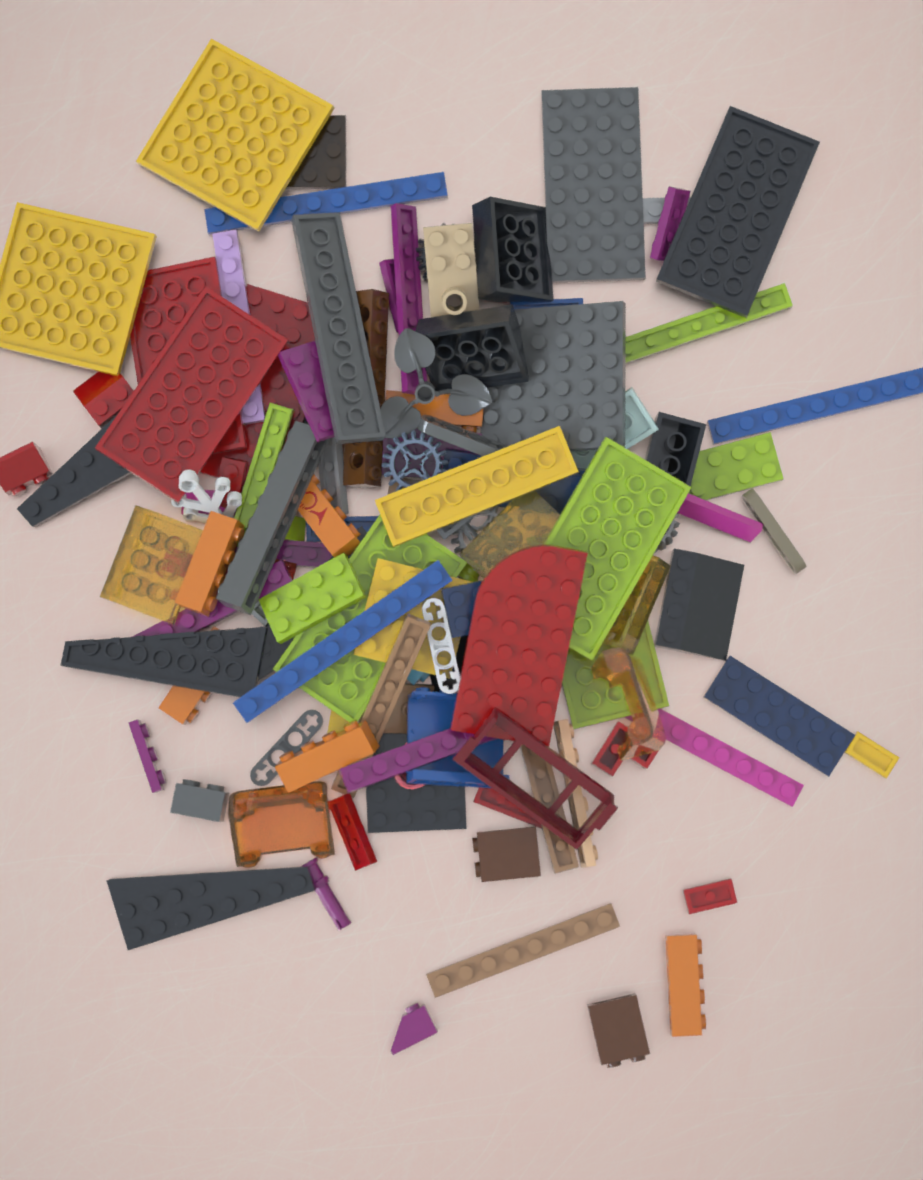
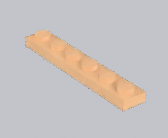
(577, 803)

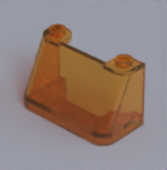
(646, 730)
(280, 821)

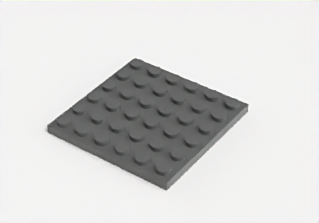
(573, 378)

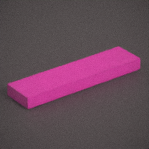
(720, 518)

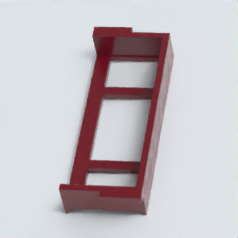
(522, 799)

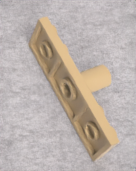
(451, 268)

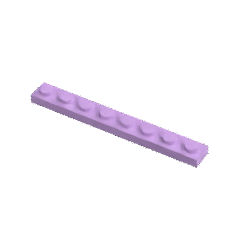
(234, 290)

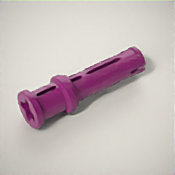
(327, 896)

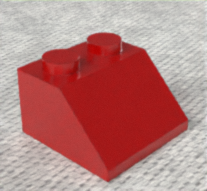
(103, 396)
(23, 468)

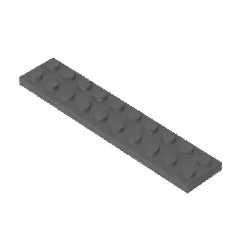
(338, 328)

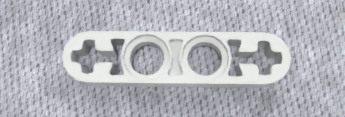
(443, 645)

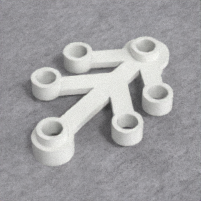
(190, 483)

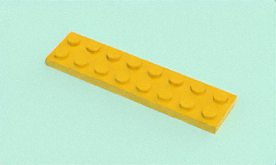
(476, 486)

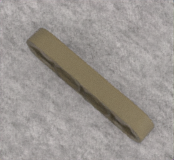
(774, 531)

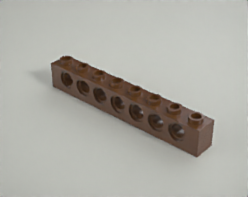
(364, 459)

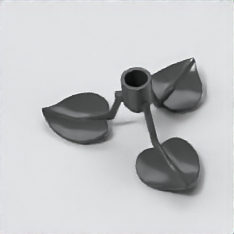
(417, 351)

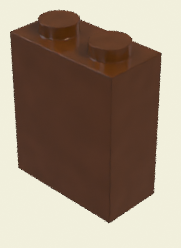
(507, 854)
(618, 1030)

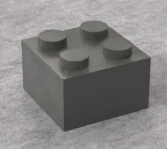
(200, 802)

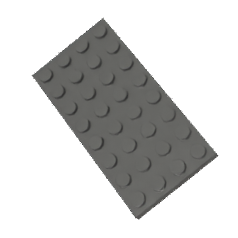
(593, 184)

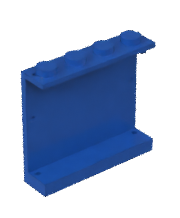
(431, 714)

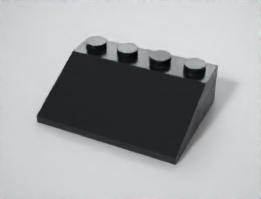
(511, 251)
(476, 344)
(699, 604)

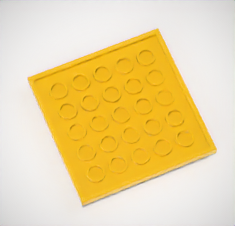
(235, 134)
(71, 287)

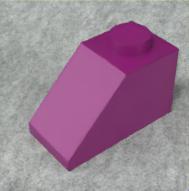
(413, 1028)

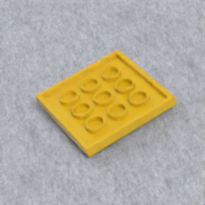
(385, 580)

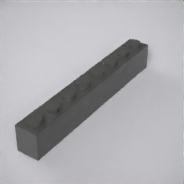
(271, 519)

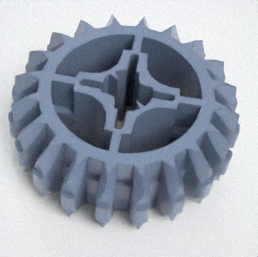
(432, 449)

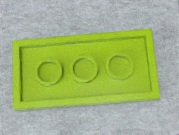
(736, 467)
(312, 598)

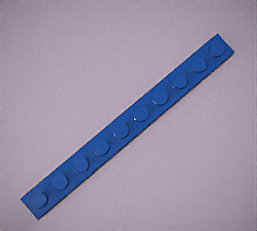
(341, 200)
(816, 406)
(342, 641)

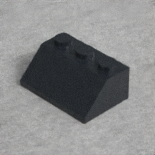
(676, 446)

